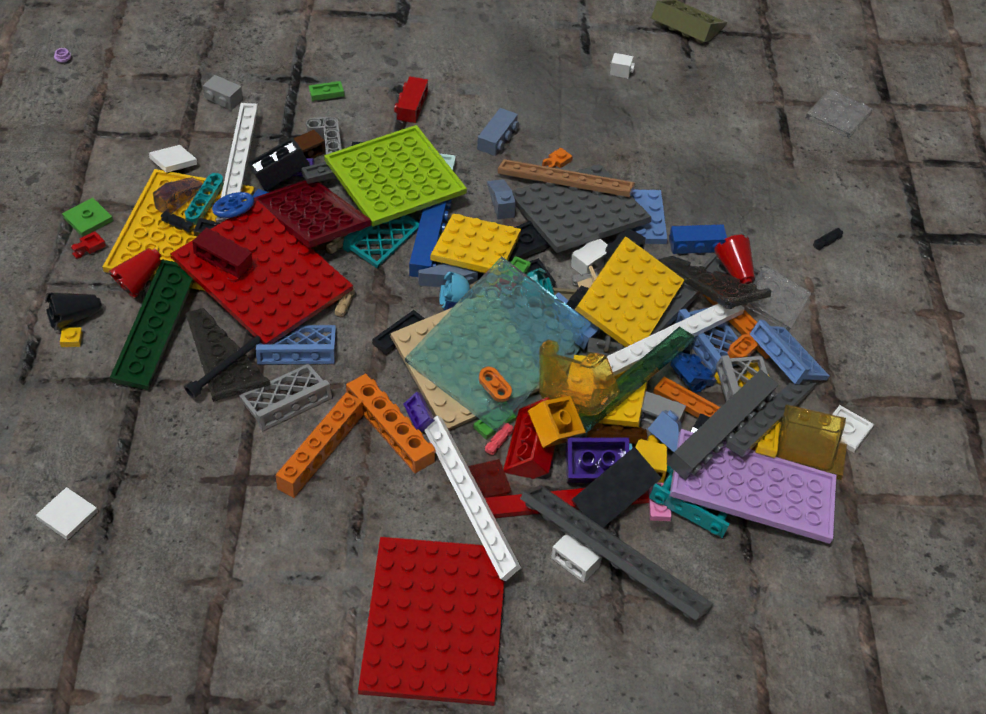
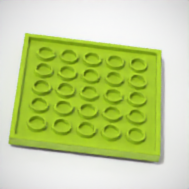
(395, 175)

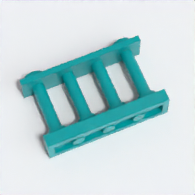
(698, 515)

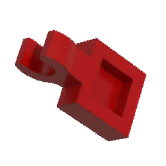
(90, 243)

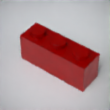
(411, 99)

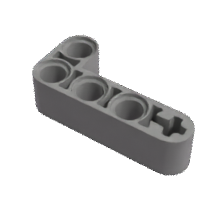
(328, 129)

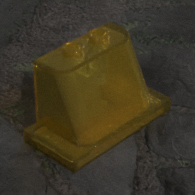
(812, 439)

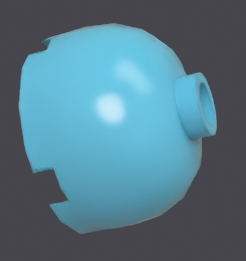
(454, 288)

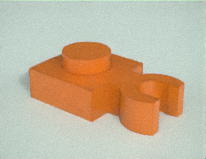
(558, 158)

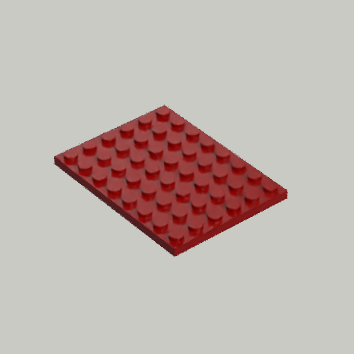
(280, 287)
(433, 623)

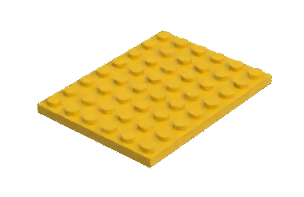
(147, 230)

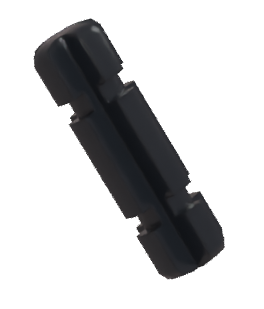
(177, 221)
(828, 238)

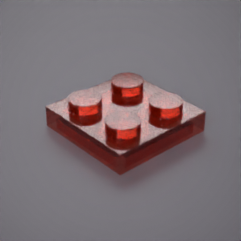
(491, 478)

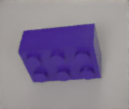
(592, 456)

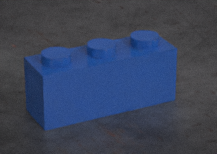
(696, 238)

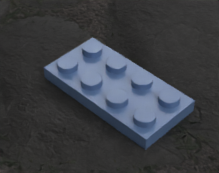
(652, 202)

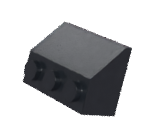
(278, 164)

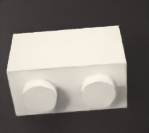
(591, 254)
(575, 557)

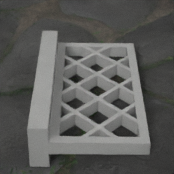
(728, 375)
(290, 404)

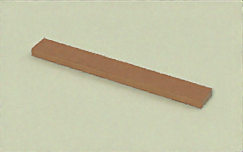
(566, 178)

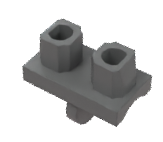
(603, 347)

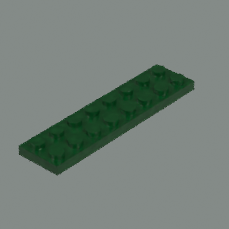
(153, 327)

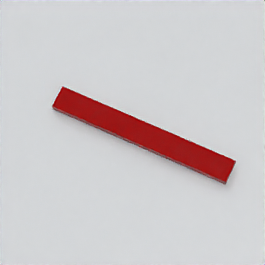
(513, 506)

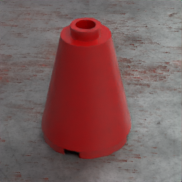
(737, 257)
(136, 271)

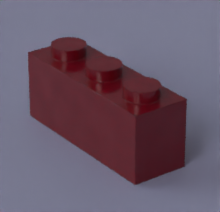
(222, 252)

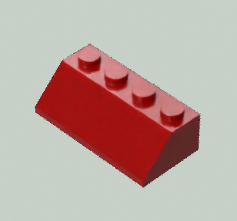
(525, 452)

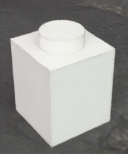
(622, 65)

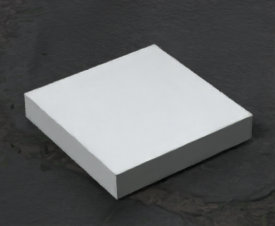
(172, 158)
(855, 428)
(66, 513)

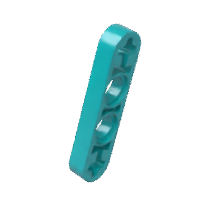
(200, 197)

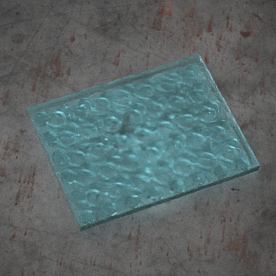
(498, 327)

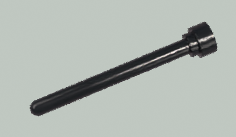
(194, 388)

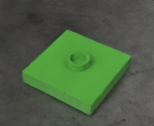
(87, 217)

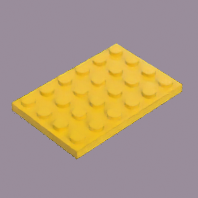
(629, 294)

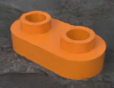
(742, 347)
(496, 385)

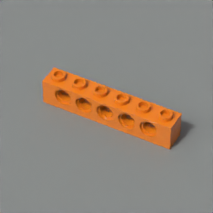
(392, 424)
(319, 445)

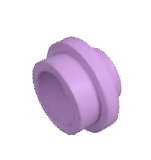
(62, 55)

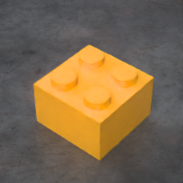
(556, 421)

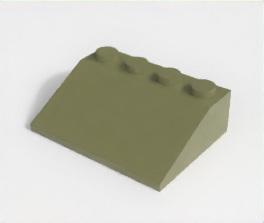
(687, 20)

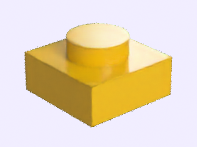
(71, 337)

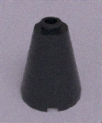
(70, 308)

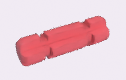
(499, 438)

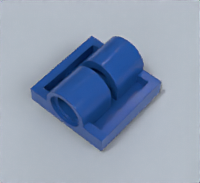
(692, 372)

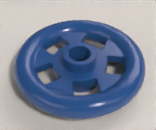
(234, 205)

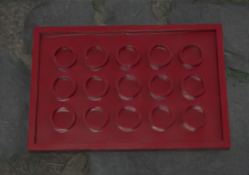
(313, 213)

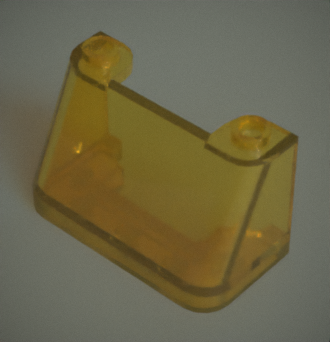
(586, 381)

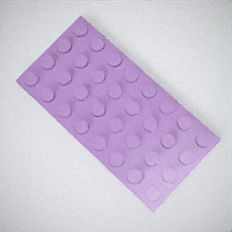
(762, 491)

